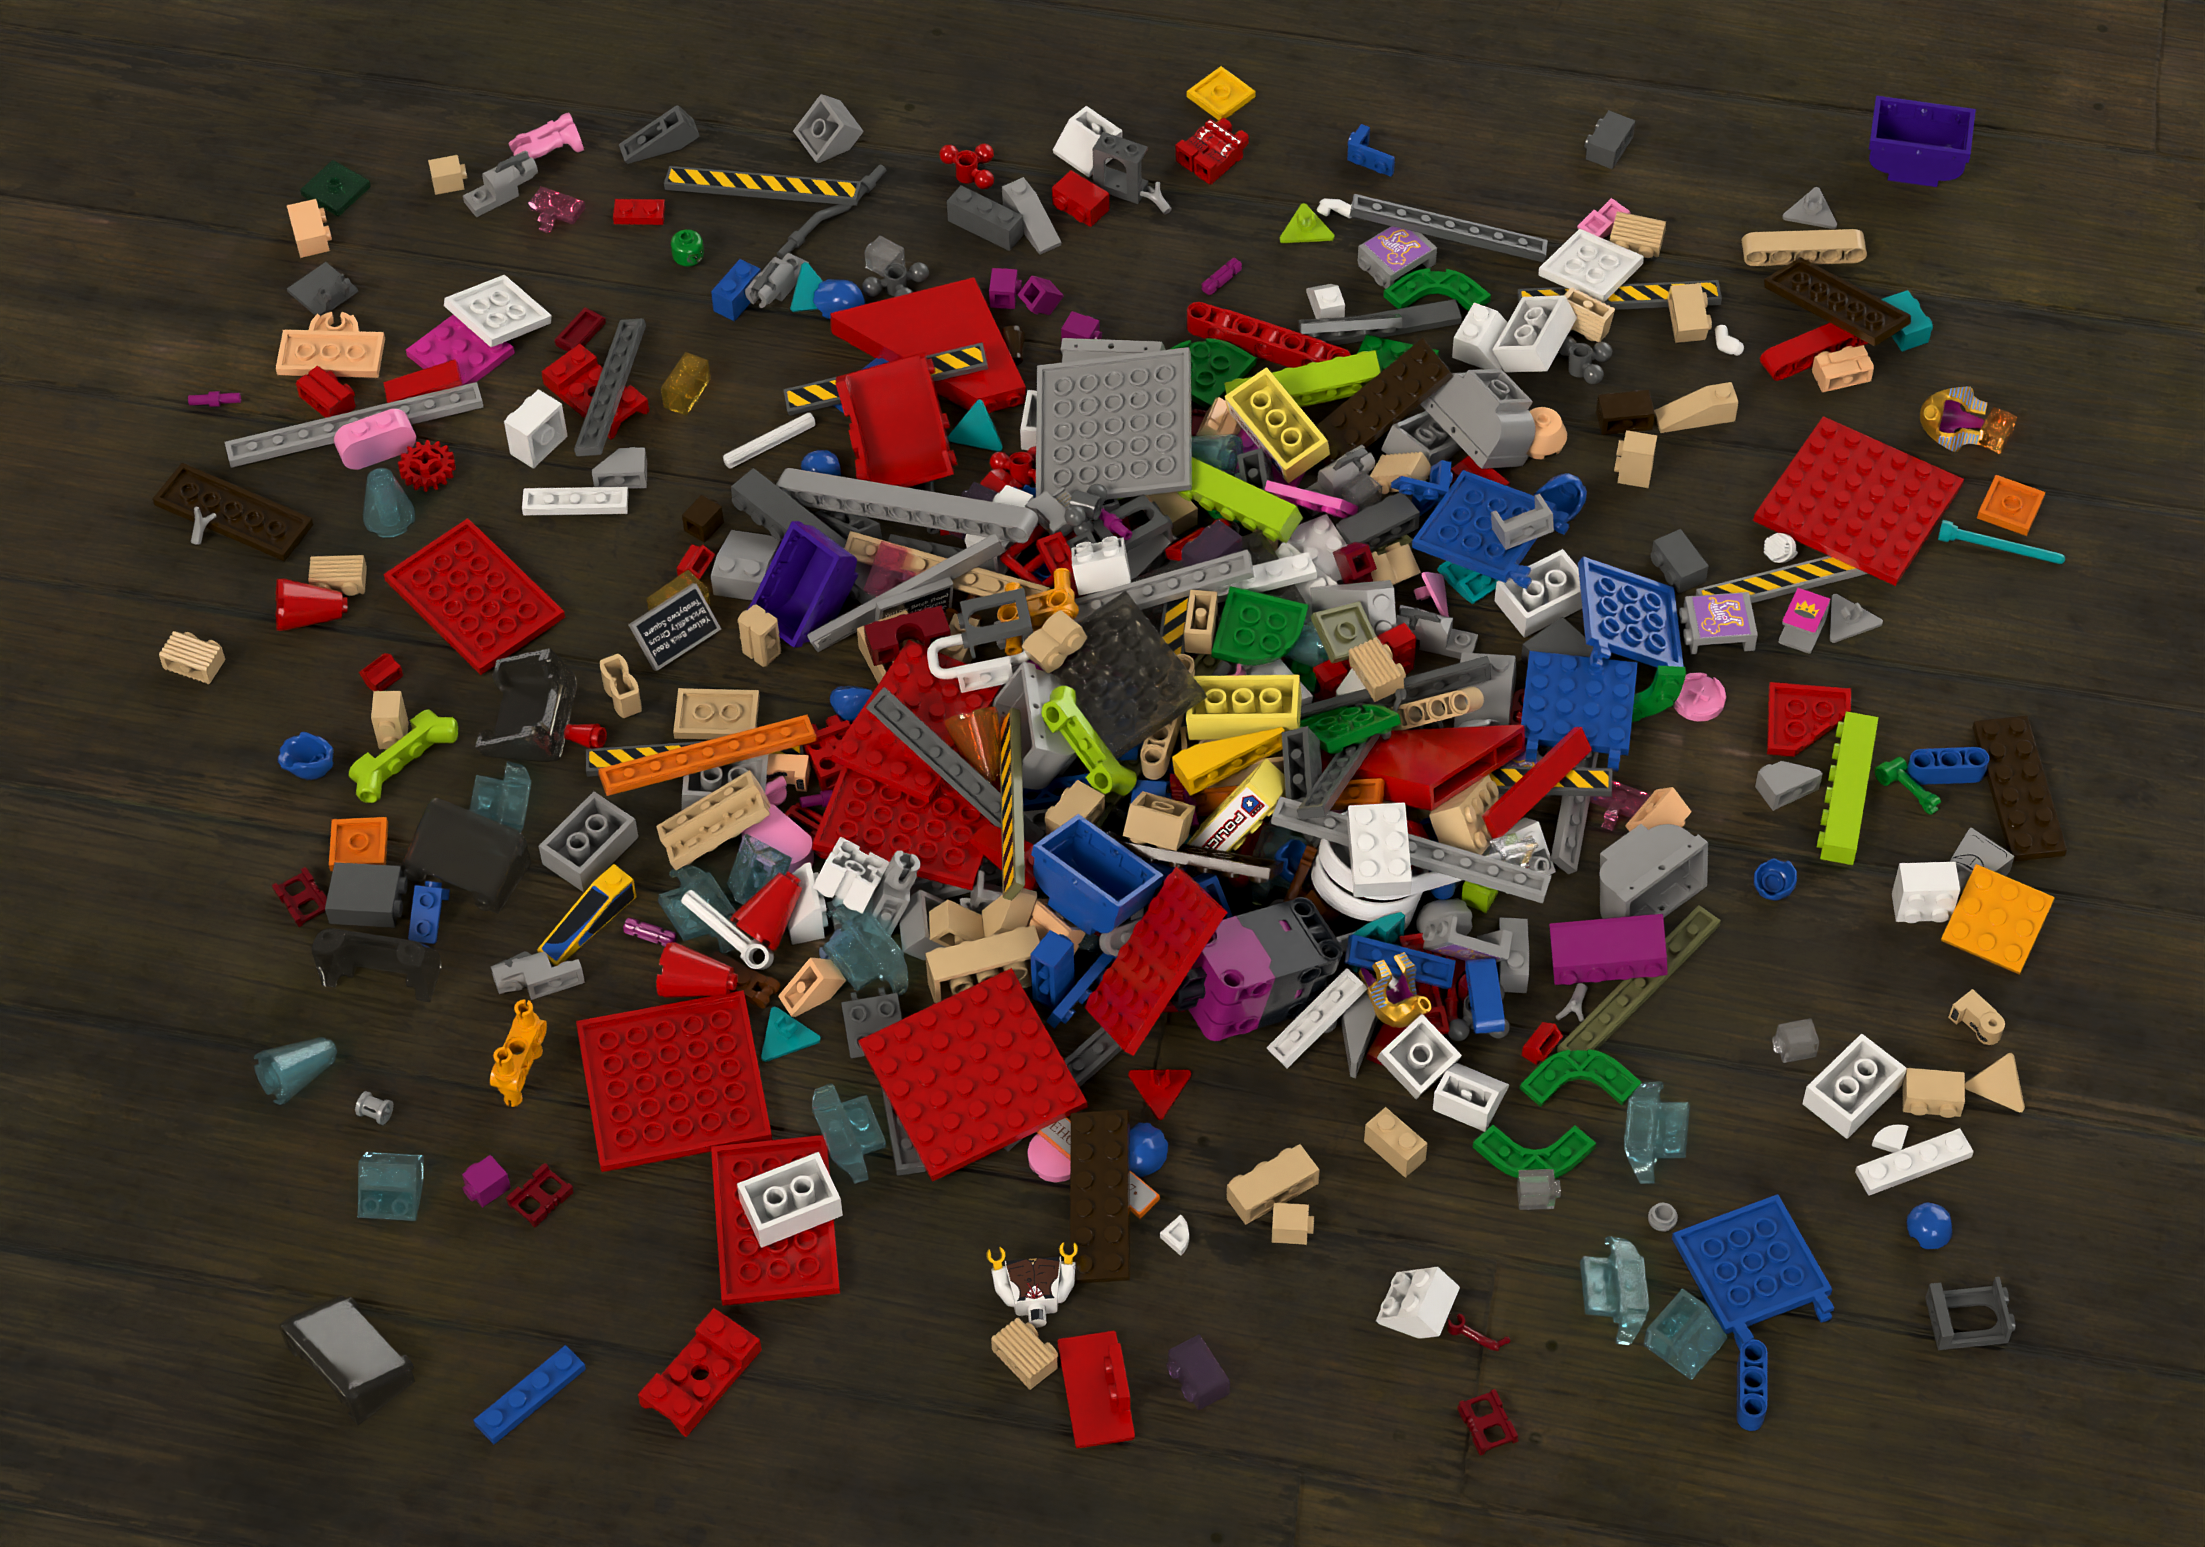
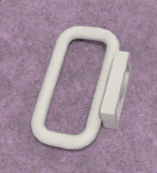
(973, 675)

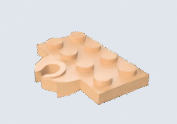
(335, 349)

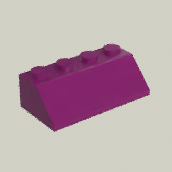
(1608, 949)

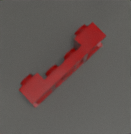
(576, 378)
(1402, 645)
(722, 1351)

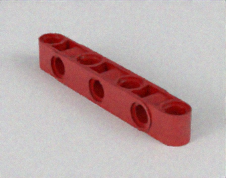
(1259, 337)

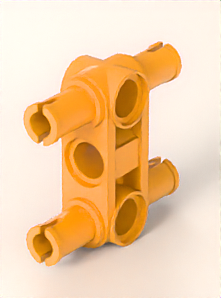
(1040, 607)
(526, 1037)

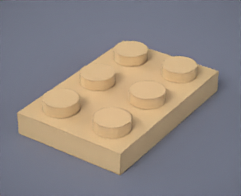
(714, 712)

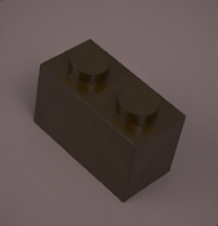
(1625, 412)

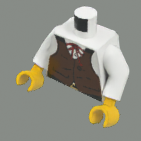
(1034, 1284)

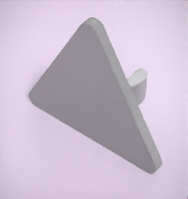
(1812, 211)
(1849, 619)

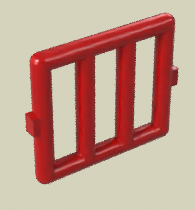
(1025, 572)

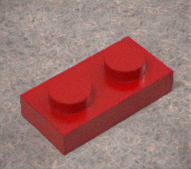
(639, 211)

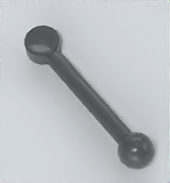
(1400, 694)

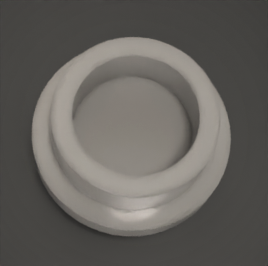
(1662, 1217)

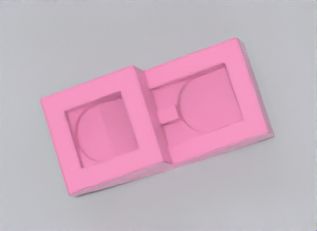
(1602, 222)

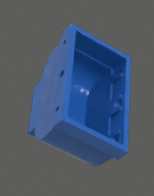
(1092, 876)

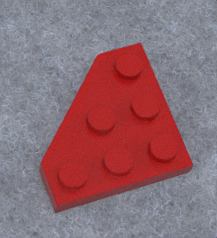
(1802, 715)

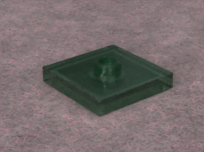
(335, 188)

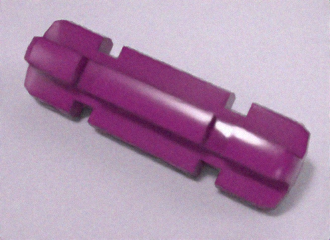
(1221, 276)
(649, 932)

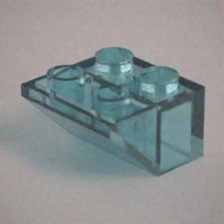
(755, 867)
(390, 1186)
(1685, 1334)

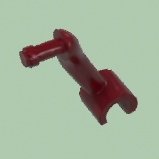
(1474, 1335)

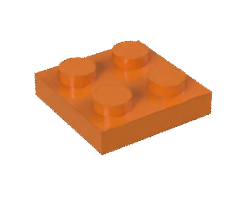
(2011, 505)
(358, 841)

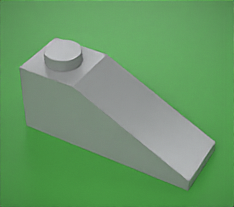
(1036, 223)
(1515, 971)
(1358, 1027)

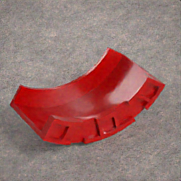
(897, 422)

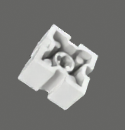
(850, 875)

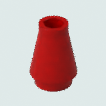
(587, 735)

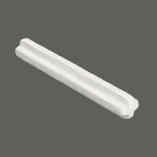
(769, 440)

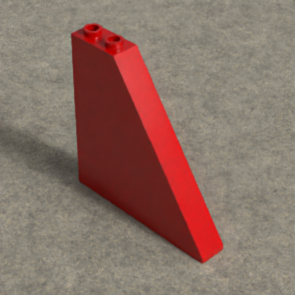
(935, 323)
(1437, 764)

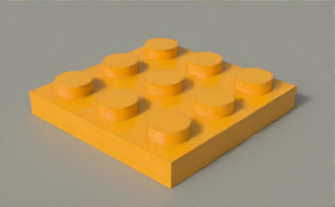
(1997, 919)

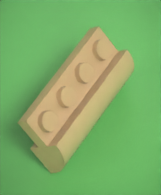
(713, 820)

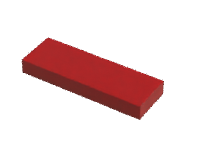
(424, 381)

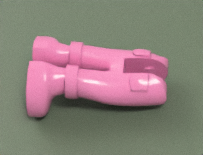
(548, 137)

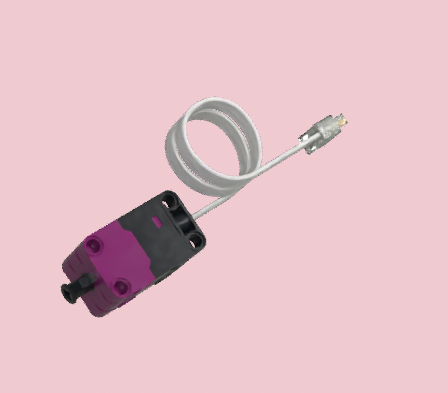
(1279, 957)

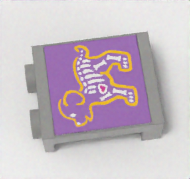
(1394, 254)
(1718, 620)
(1442, 938)

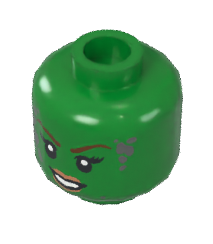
(687, 247)

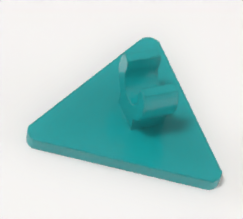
(804, 291)
(976, 429)
(785, 1036)

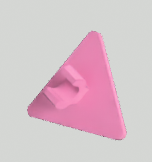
(1434, 588)

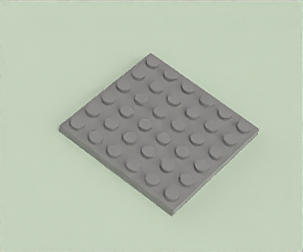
(1115, 424)

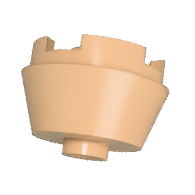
(1549, 433)

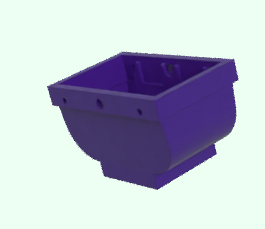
(1920, 140)
(806, 582)

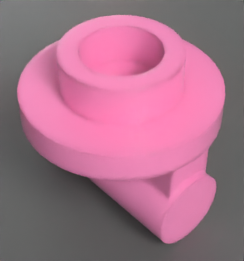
(776, 791)

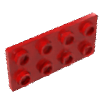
(1096, 1389)

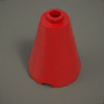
(306, 604)
(769, 910)
(692, 974)

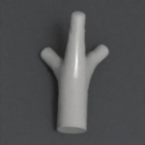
(1157, 198)
(199, 525)
(1575, 1003)

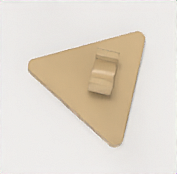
(1999, 1083)

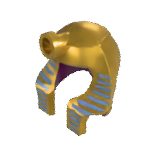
(1943, 415)
(1400, 1004)

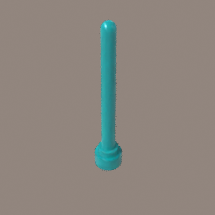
(1951, 532)

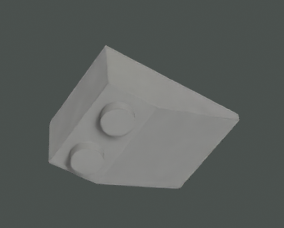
(1422, 435)
(742, 564)
(1375, 597)
(1497, 692)
(705, 782)

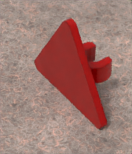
(1159, 1087)

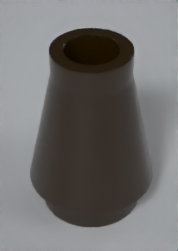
(1014, 340)

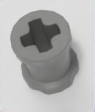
(374, 1108)

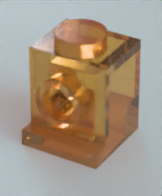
(1997, 430)

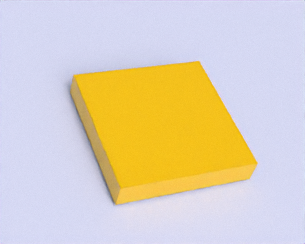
(1221, 93)

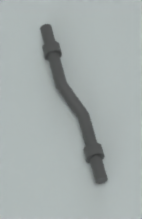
(797, 238)

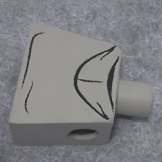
(1981, 851)

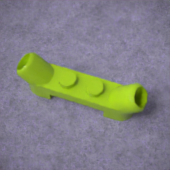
(426, 730)
(1105, 771)

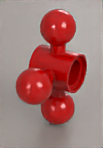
(967, 164)
(1019, 464)

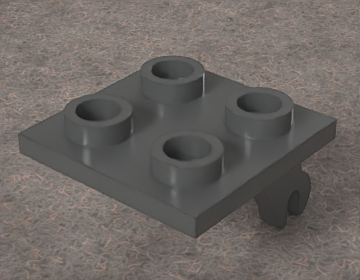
(322, 289)
(868, 1016)

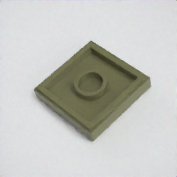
(1342, 629)

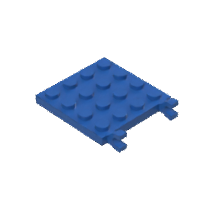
(1463, 531)
(1628, 616)
(1570, 694)
(1753, 1266)

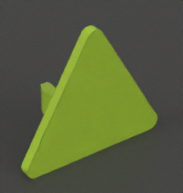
(1306, 227)

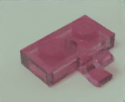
(555, 206)
(887, 569)
(1623, 801)

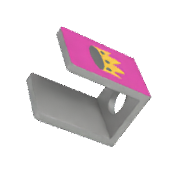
(1804, 620)

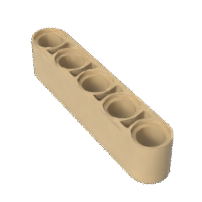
(1811, 245)
(1433, 710)
(1162, 749)

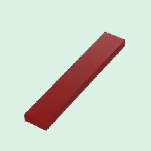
(1536, 783)

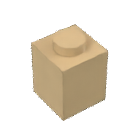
(447, 174)
(1291, 1223)

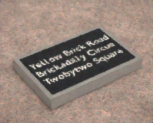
(930, 595)
(674, 626)

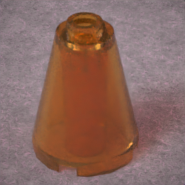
(978, 740)

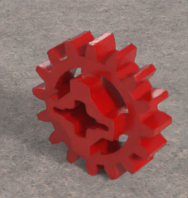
(426, 465)

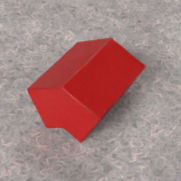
(998, 479)
(696, 561)
(381, 673)
(1544, 1031)

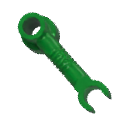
(1895, 771)

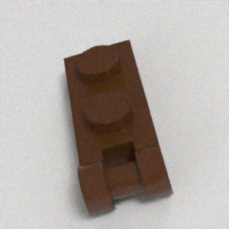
(749, 981)

